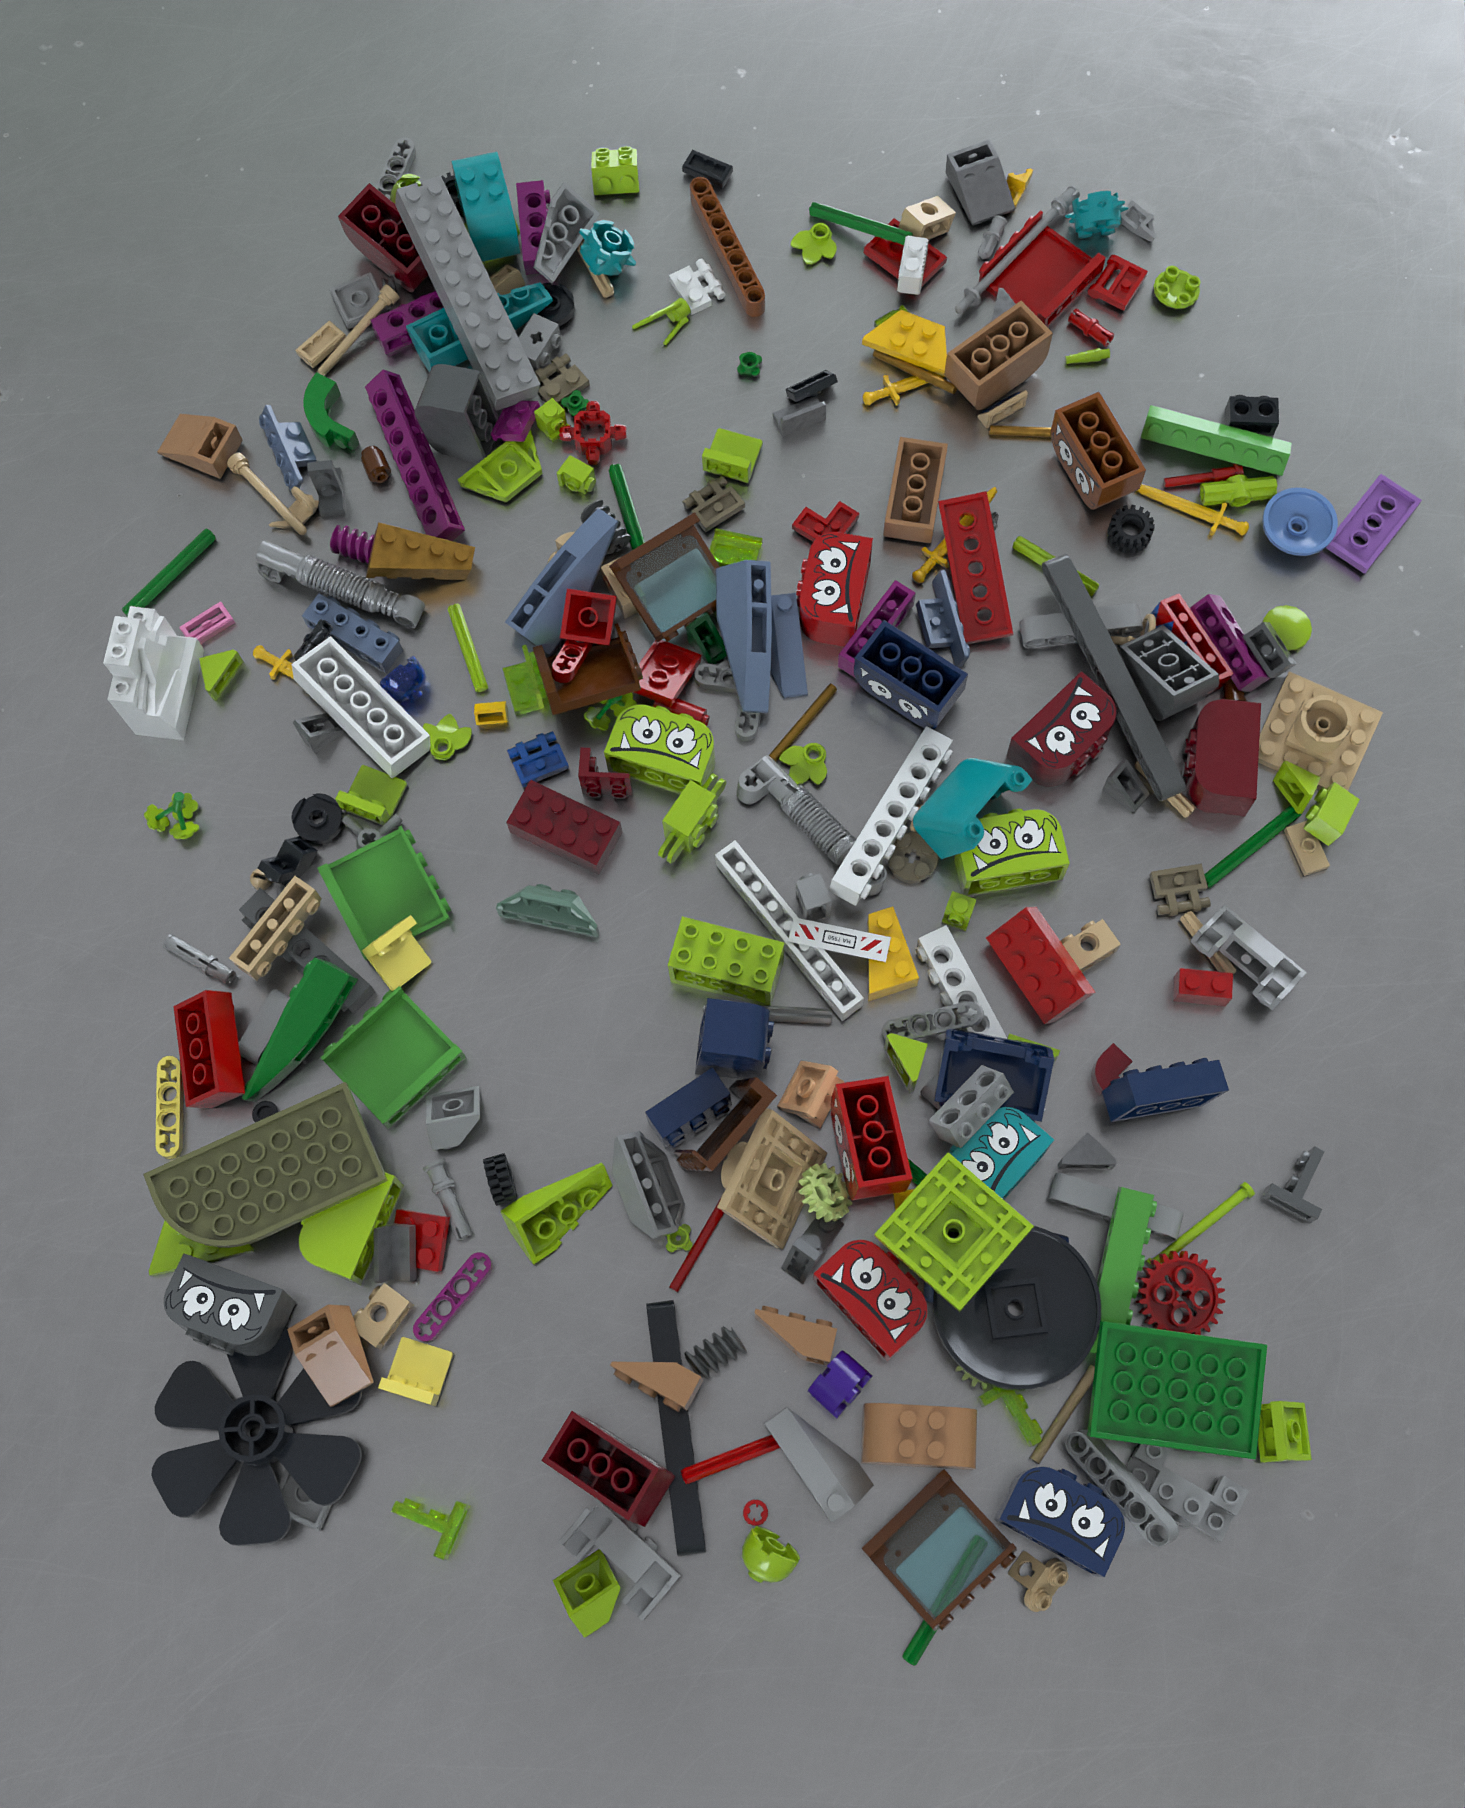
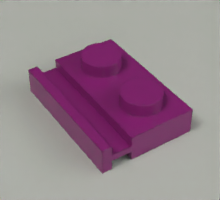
(515, 421)

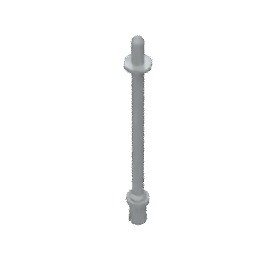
(1059, 206)

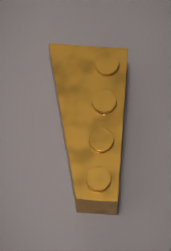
(417, 555)

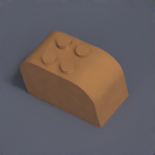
(999, 356)
(919, 1436)

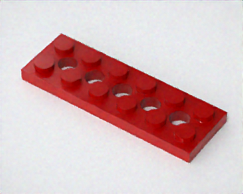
(987, 555)

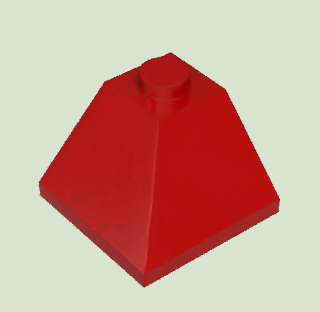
(588, 617)

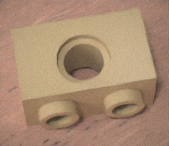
(927, 218)
(1101, 939)
(396, 1310)

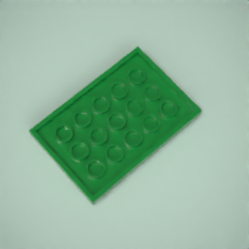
(1177, 1390)

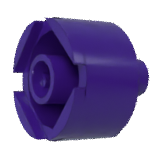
(839, 1383)

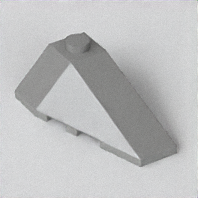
(825, 1468)

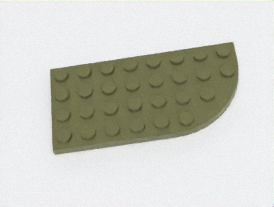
(269, 1173)

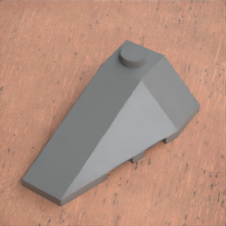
(561, 234)

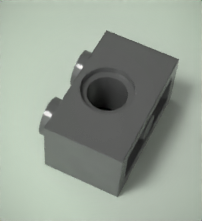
(1269, 650)

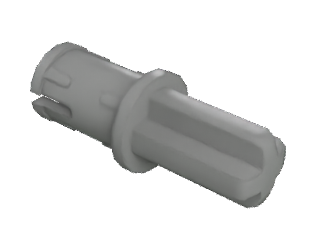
(992, 237)

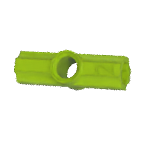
(1238, 490)

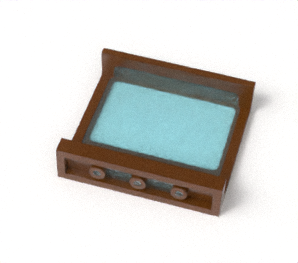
(670, 578)
(940, 1551)

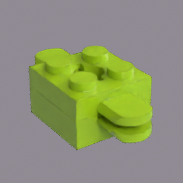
(690, 817)

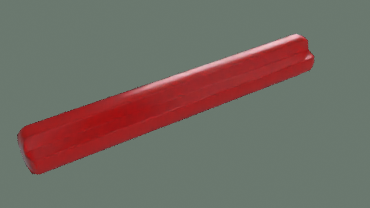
(729, 1459)

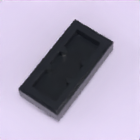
(704, 166)
(811, 386)

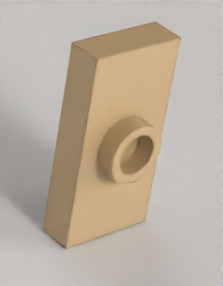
(320, 344)
(1306, 849)

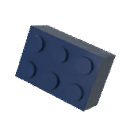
(689, 1108)

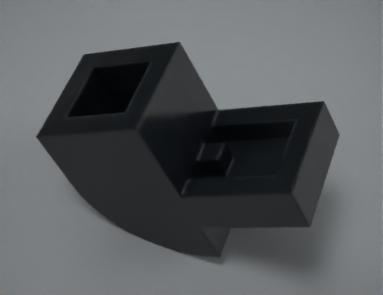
(291, 861)

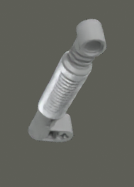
(275, 561)
(796, 802)

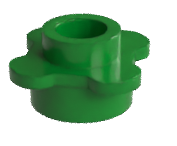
(749, 358)
(574, 409)

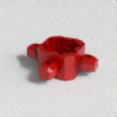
(593, 417)

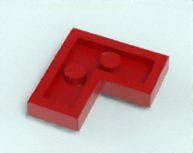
(813, 525)
(430, 1237)

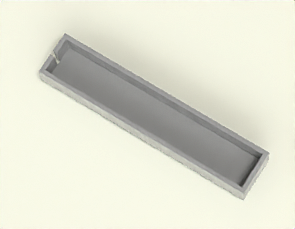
(466, 292)

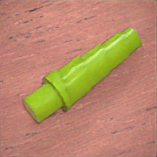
(1088, 356)

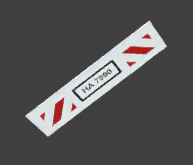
(839, 939)

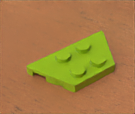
(504, 470)
(173, 1244)

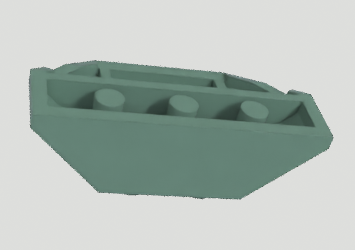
(549, 908)

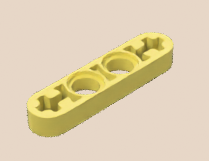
(166, 1107)

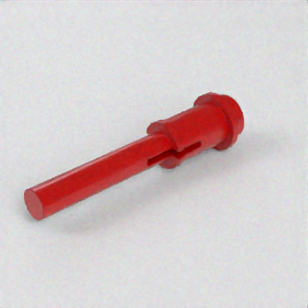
(1215, 475)

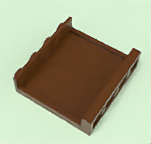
(602, 676)
(754, 1100)

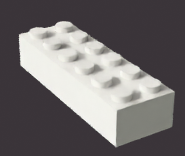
(361, 707)

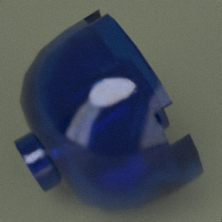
(405, 681)

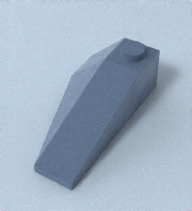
(786, 647)

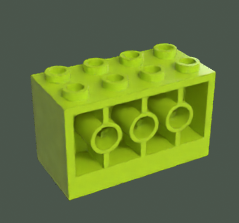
(726, 962)

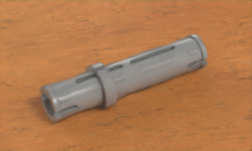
(222, 973)

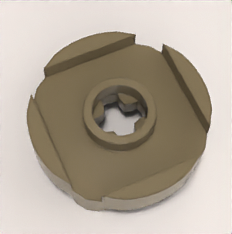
(919, 869)

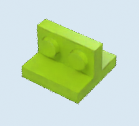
(1283, 1432)

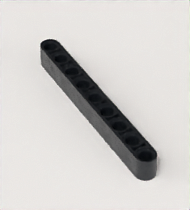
(676, 1435)

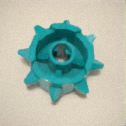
(1097, 214)
(606, 248)

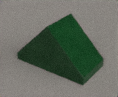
(706, 639)

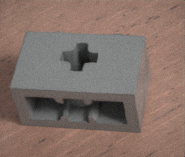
(539, 340)

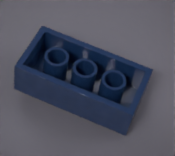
(1164, 1089)

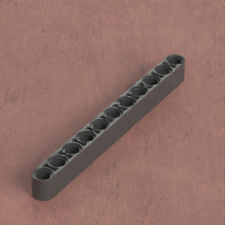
(1113, 677)

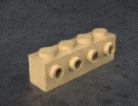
(275, 928)

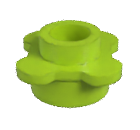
(684, 1243)

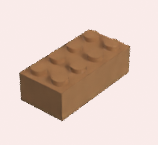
(915, 490)

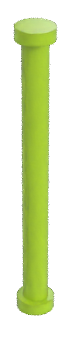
(1244, 1192)

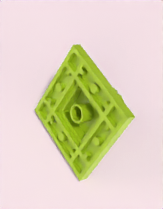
(958, 1203)

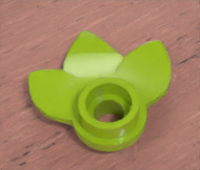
(813, 245)
(447, 734)
(803, 766)

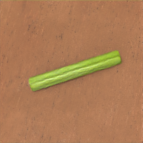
(1039, 556)
(467, 647)

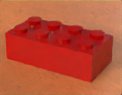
(1040, 965)
(209, 1049)

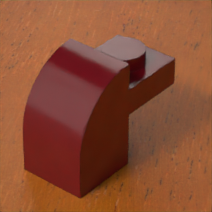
(1109, 1067)

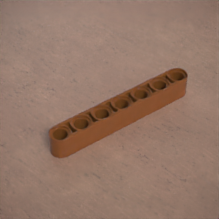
(713, 217)

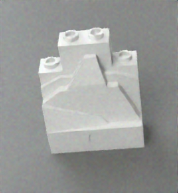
(152, 673)

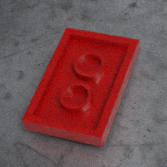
(889, 255)
(666, 671)

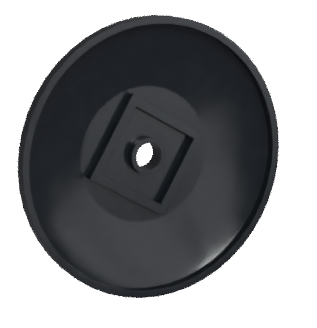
(1050, 1334)

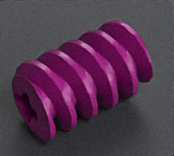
(351, 544)

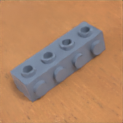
(354, 633)

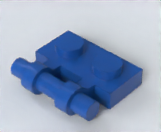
(540, 764)

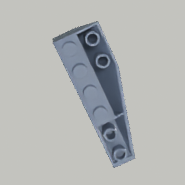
(572, 567)
(746, 628)

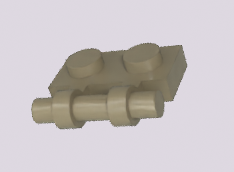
(564, 383)
(717, 508)
(1176, 882)

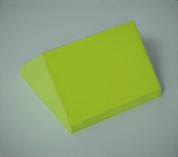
(906, 1057)

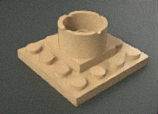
(1317, 731)
(765, 1177)

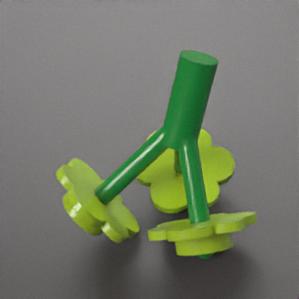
(598, 718)
(181, 807)

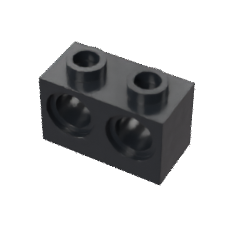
(1252, 419)

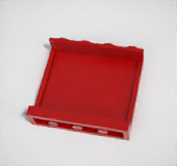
(1046, 273)

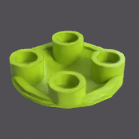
(1176, 288)
(1290, 625)

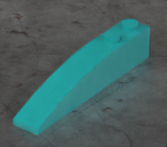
(438, 342)

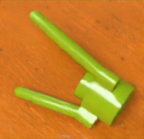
(676, 312)

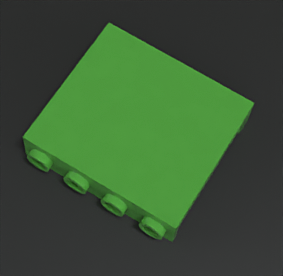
(384, 886)
(392, 1056)

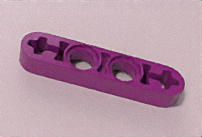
(457, 1300)

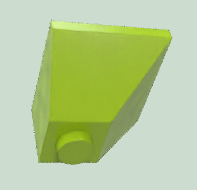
(589, 1592)

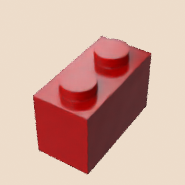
(1203, 987)

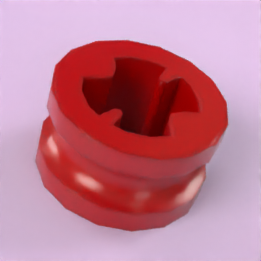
(764, 1514)

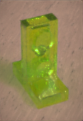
(1017, 1407)
(436, 1521)

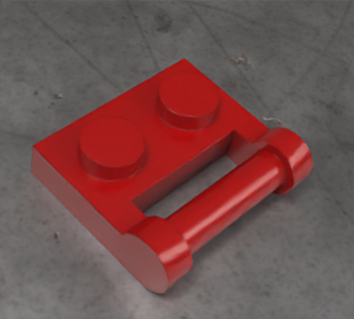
(1124, 285)

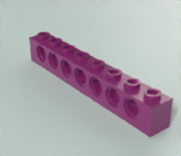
(414, 456)

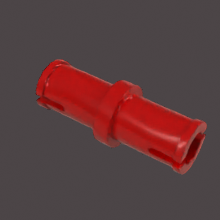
(1091, 327)

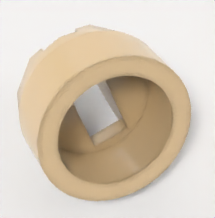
(257, 882)

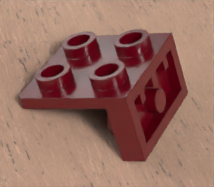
(601, 783)

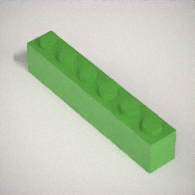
(1216, 440)
(1123, 1255)

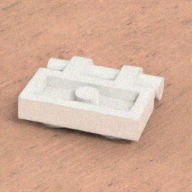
(690, 289)

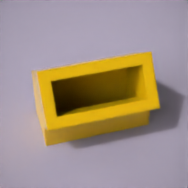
(491, 707)

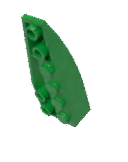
(301, 1025)

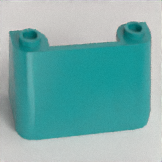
(949, 814)

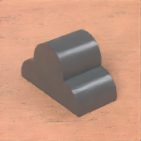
(1167, 672)

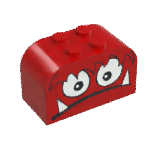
(833, 587)
(869, 1138)
(874, 1295)

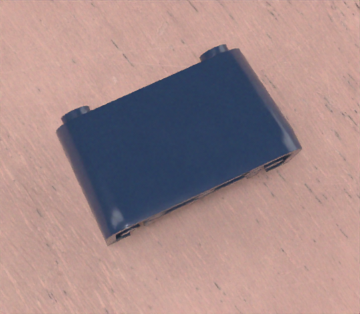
(1023, 1064)

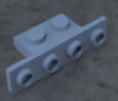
(288, 445)
(941, 621)

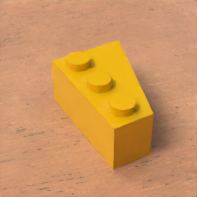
(899, 969)

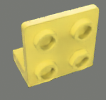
(397, 954)
(417, 1371)

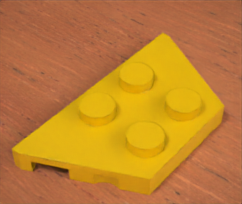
(911, 340)

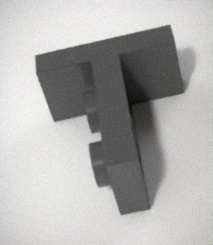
(329, 487)
(1297, 1186)
(810, 1248)

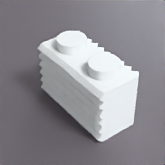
(912, 265)

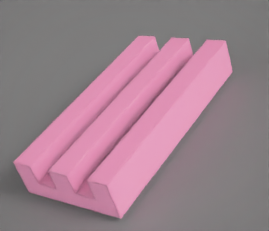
(210, 627)

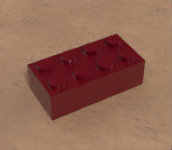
(564, 827)

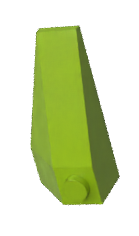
(548, 1213)

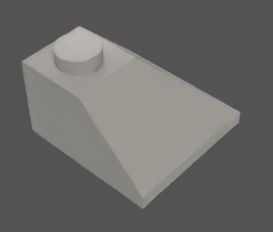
(452, 1116)

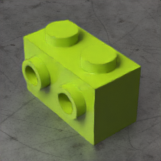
(1330, 813)

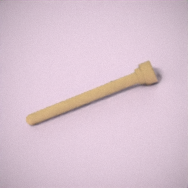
(386, 297)
(240, 466)

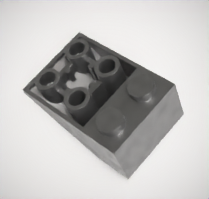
(979, 182)

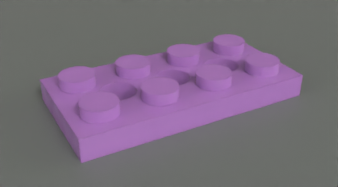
(1367, 508)

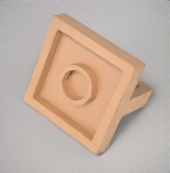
(810, 1092)

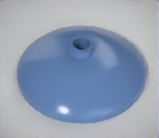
(1301, 510)

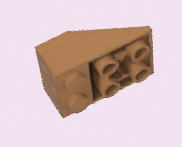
(201, 443)
(806, 1339)
(331, 1352)
(666, 1379)

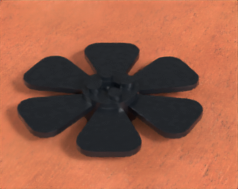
(256, 1505)

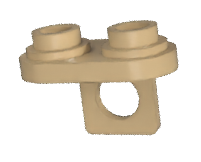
(1042, 1583)

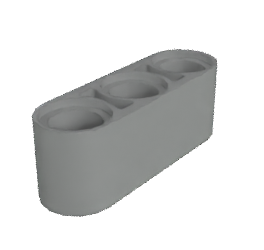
(262, 1026)

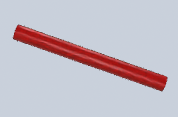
(696, 1249)

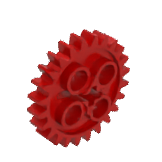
(1197, 1279)

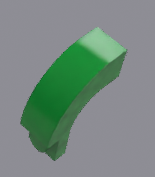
(317, 403)

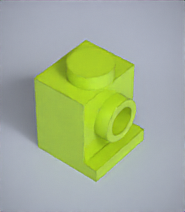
(550, 418)
(576, 475)
(958, 911)

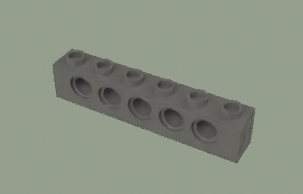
(255, 909)

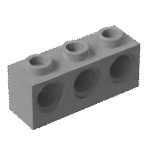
(971, 1106)

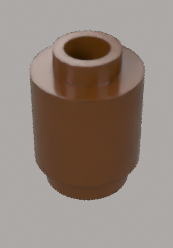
(375, 464)

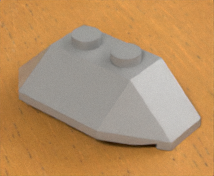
(647, 1185)

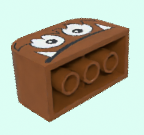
(1095, 451)

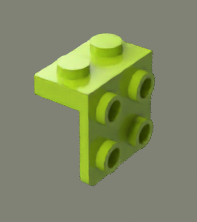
(614, 171)

